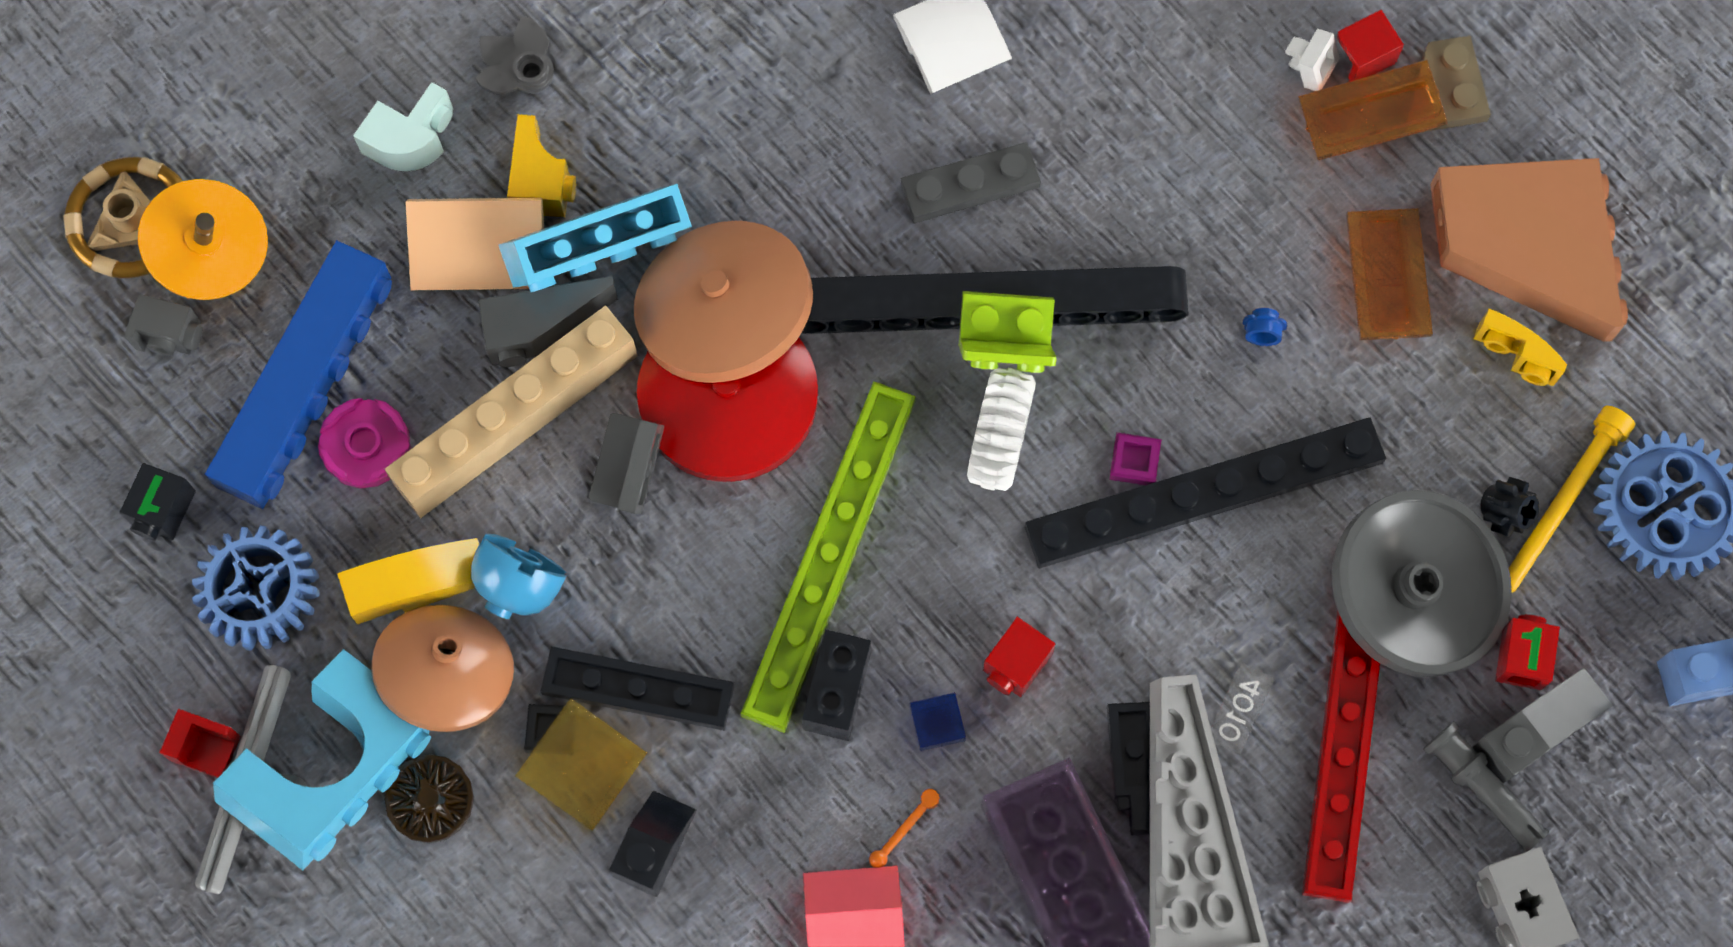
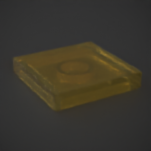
(580, 764)

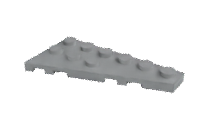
(1196, 855)

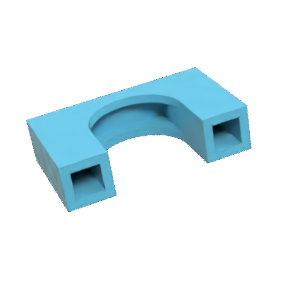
(304, 819)

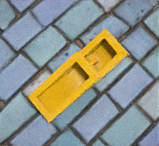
(408, 579)

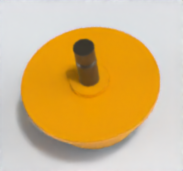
(202, 239)

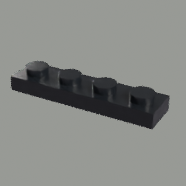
(637, 688)

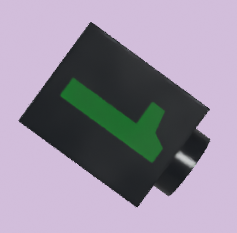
(157, 503)

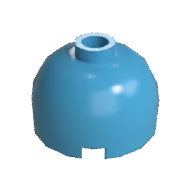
(514, 578)

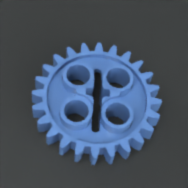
(1644, 471)

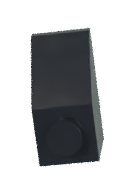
(652, 843)

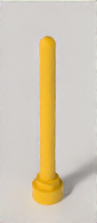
(1610, 428)

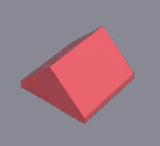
(854, 908)

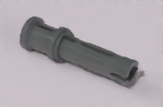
(1470, 769)

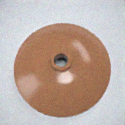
(439, 688)

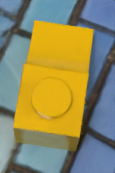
(538, 173)

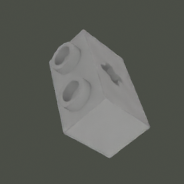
(1526, 879)

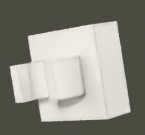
(1314, 58)

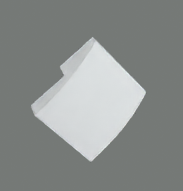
(951, 40)

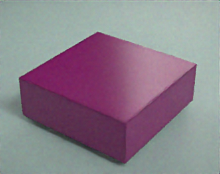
(1135, 459)

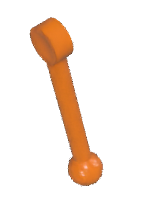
(928, 800)

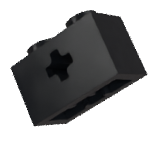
(836, 685)

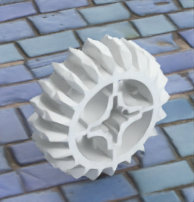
(1001, 429)

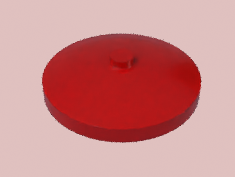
(735, 425)

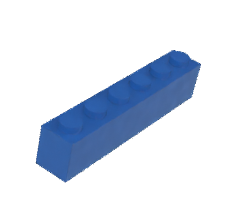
(299, 375)

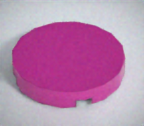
(362, 441)

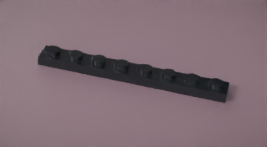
(1204, 492)

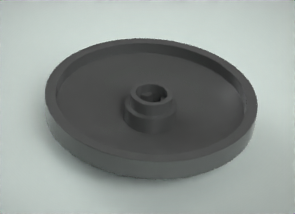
(1421, 583)

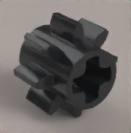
(1509, 506)

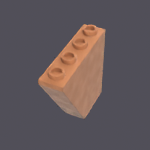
(1534, 238)

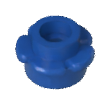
(1264, 327)

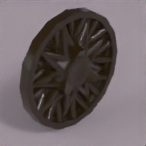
(429, 799)

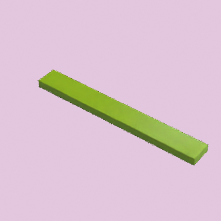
(828, 558)

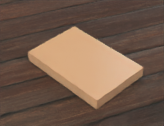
(458, 240)

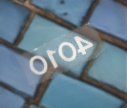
(1241, 708)

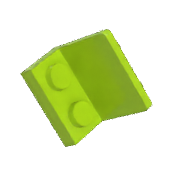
(1007, 331)

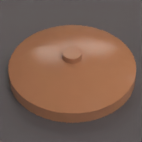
(723, 301)

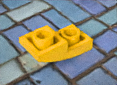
(1534, 356)

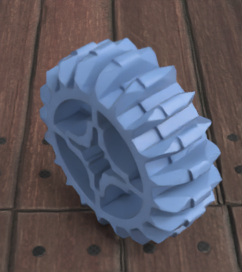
(240, 596)

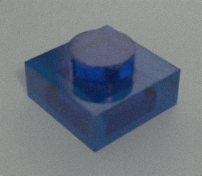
(937, 722)

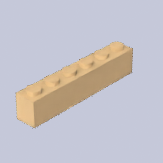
(512, 411)

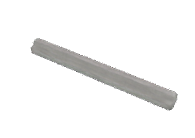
(256, 739)

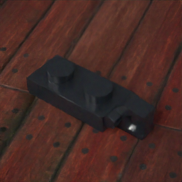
(1131, 761)

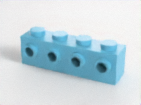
(594, 236)

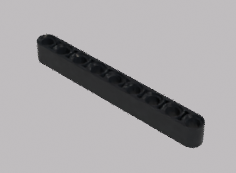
(936, 299)

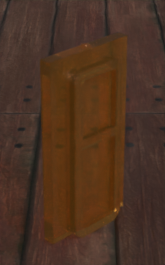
(1372, 110)
(1389, 274)

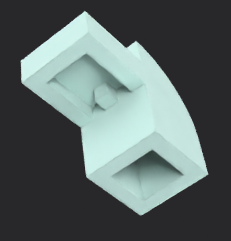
(405, 141)

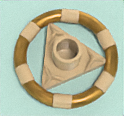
(120, 213)

